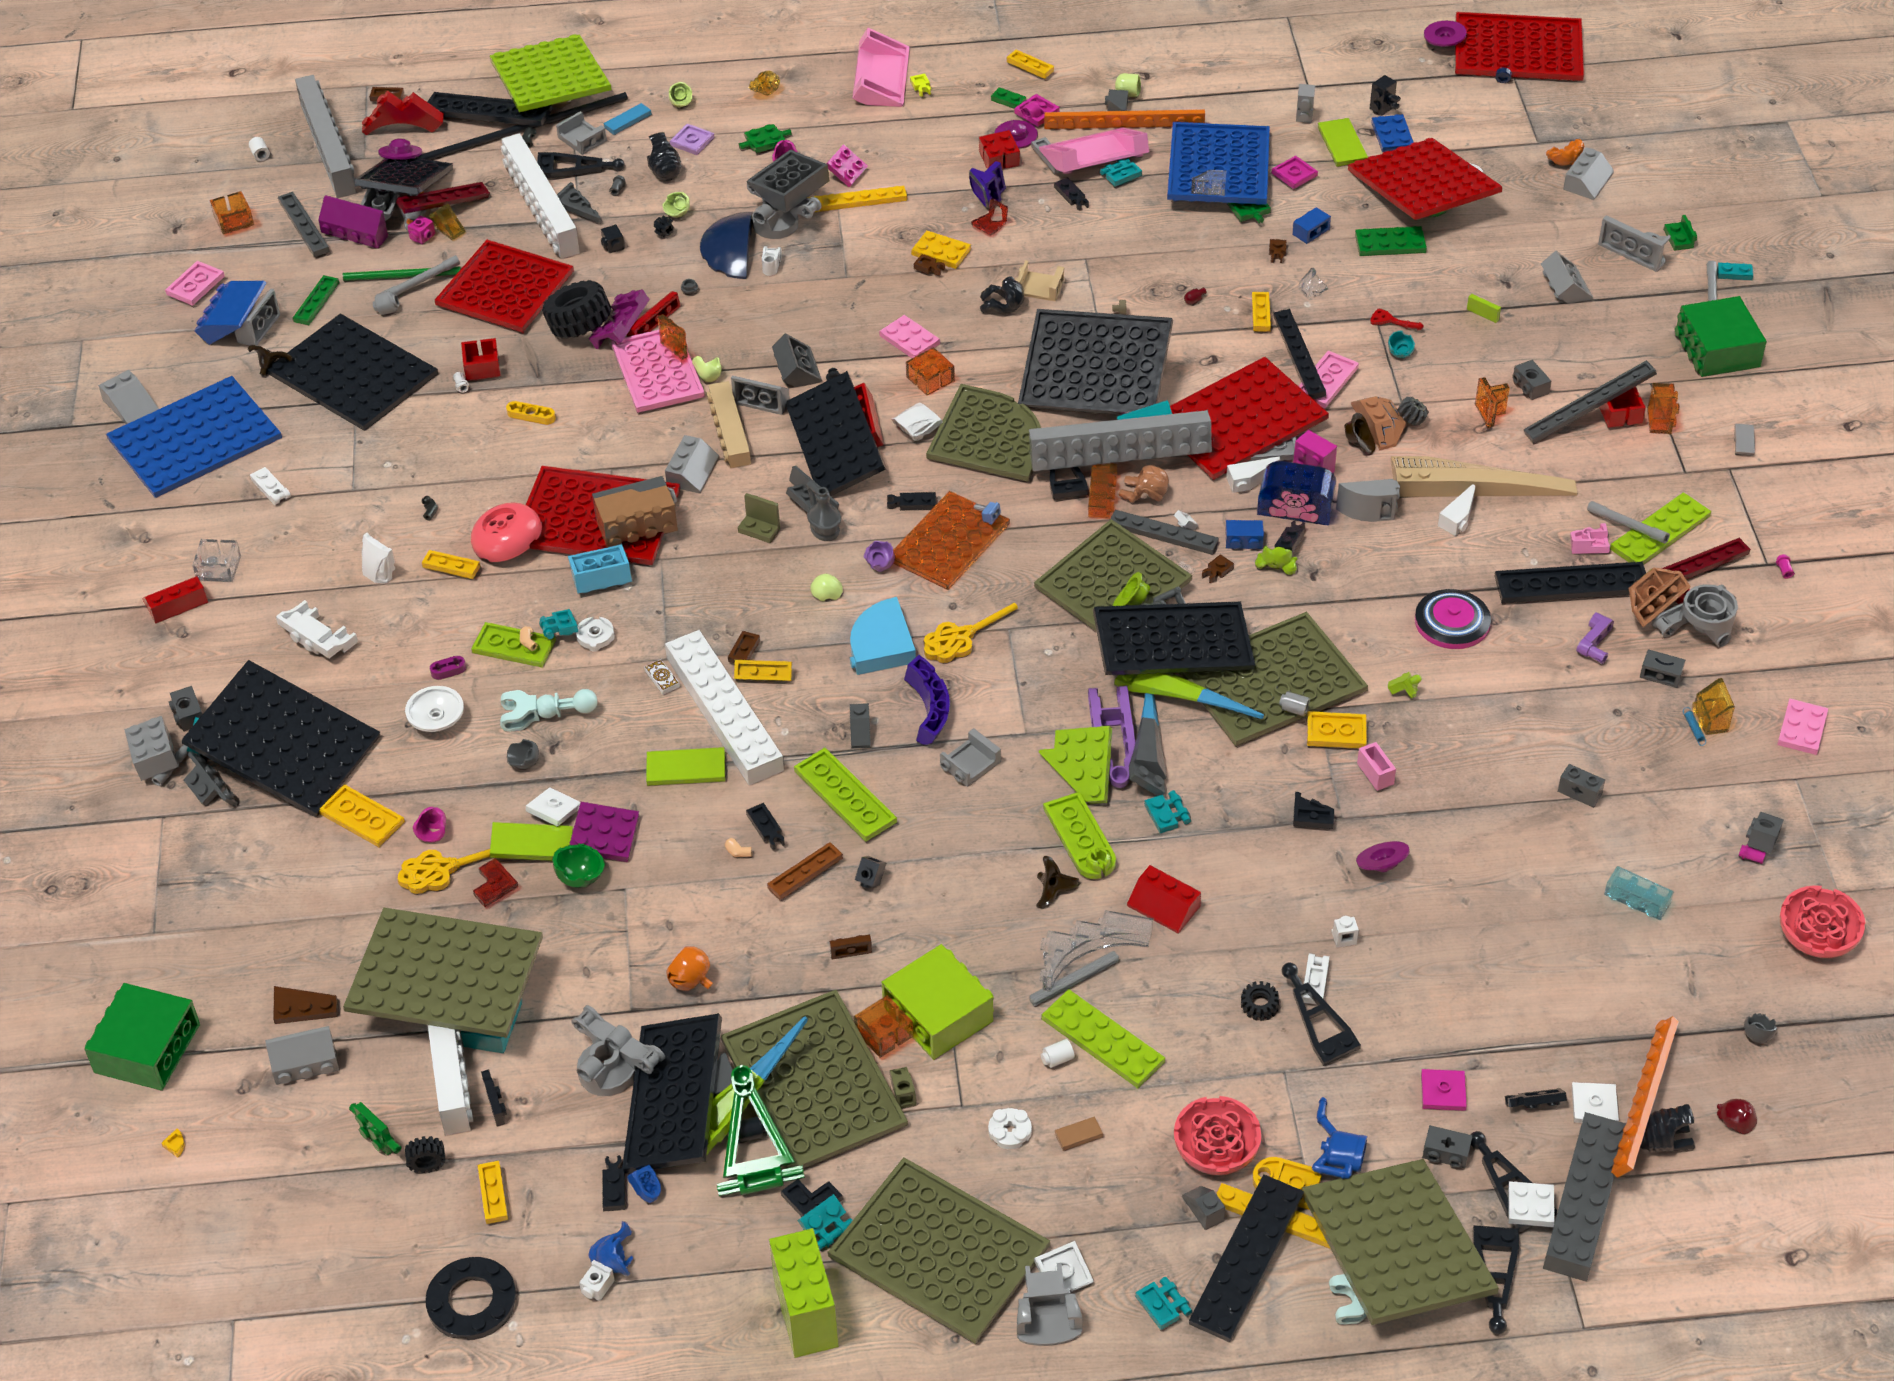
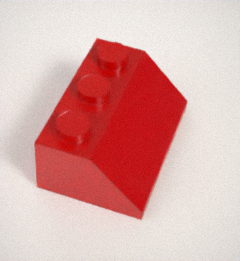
(175, 599)
(1164, 899)

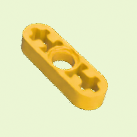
(542, 414)

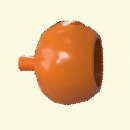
(689, 969)

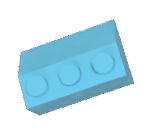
(600, 569)

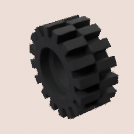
(1260, 1010)
(425, 1154)

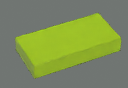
(1483, 308)

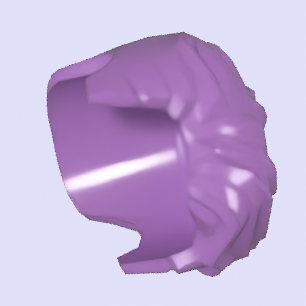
(880, 555)

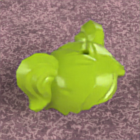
(1277, 559)

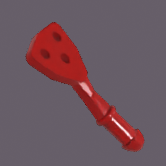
(1382, 317)

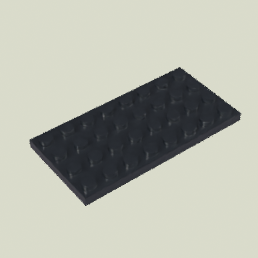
(835, 434)
(1173, 638)
(675, 1101)

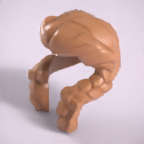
(1150, 480)

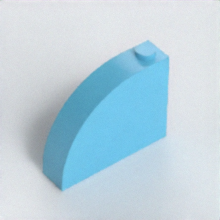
(881, 638)

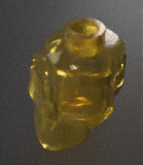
(765, 83)

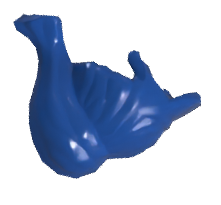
(610, 1251)

